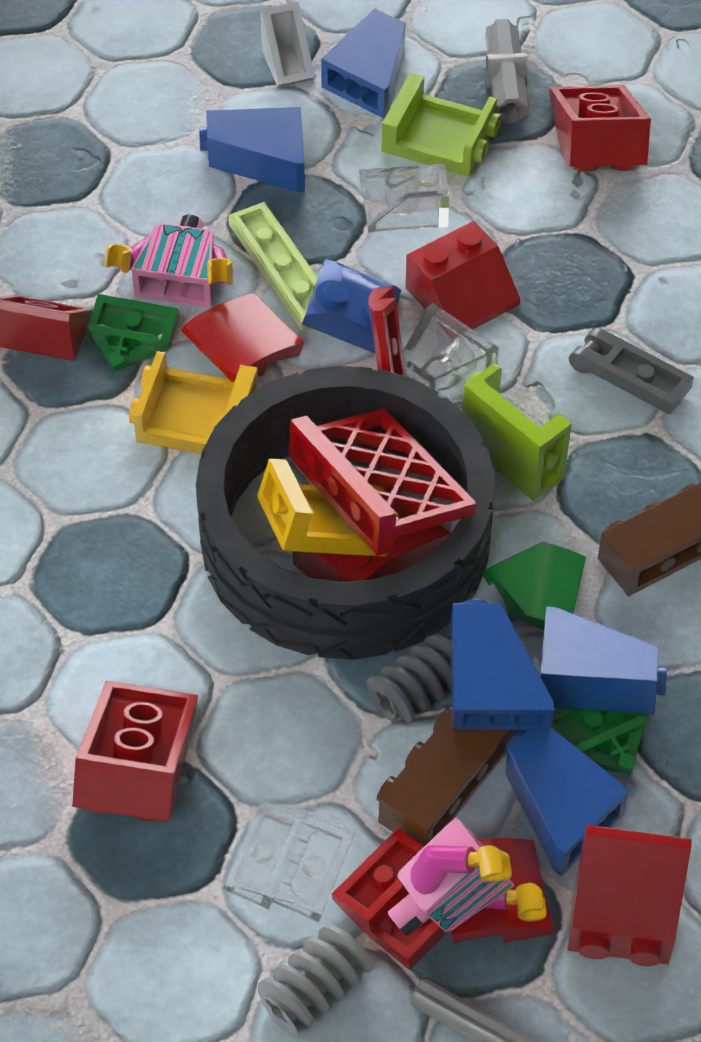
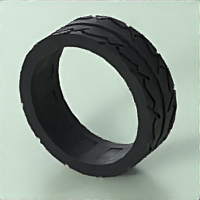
(328, 615)

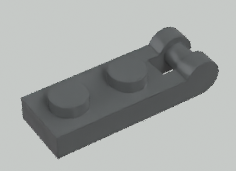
(631, 370)

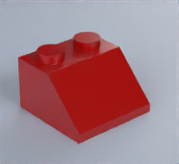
(462, 276)

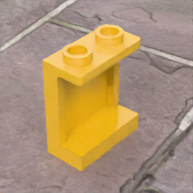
(185, 406)
(304, 517)

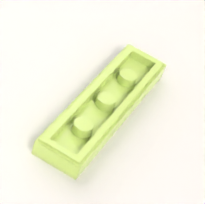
(276, 258)

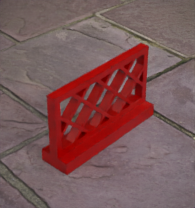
(349, 487)

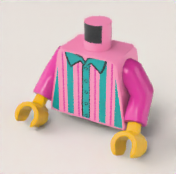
(174, 263)
(459, 878)

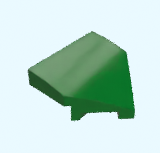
(131, 329)
(537, 580)
(603, 736)

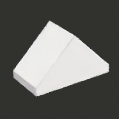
(285, 43)

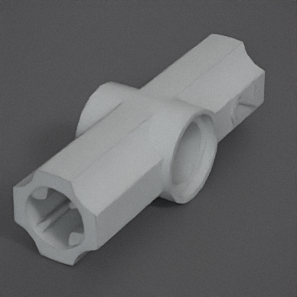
(506, 70)

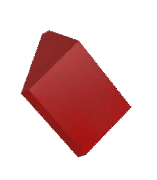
(42, 326)

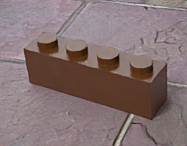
(654, 541)
(439, 778)

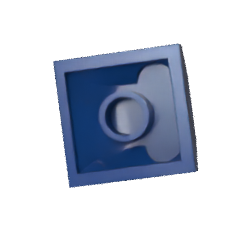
(341, 304)

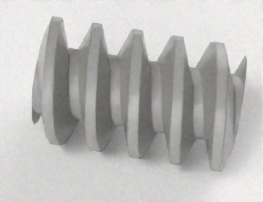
(311, 975)

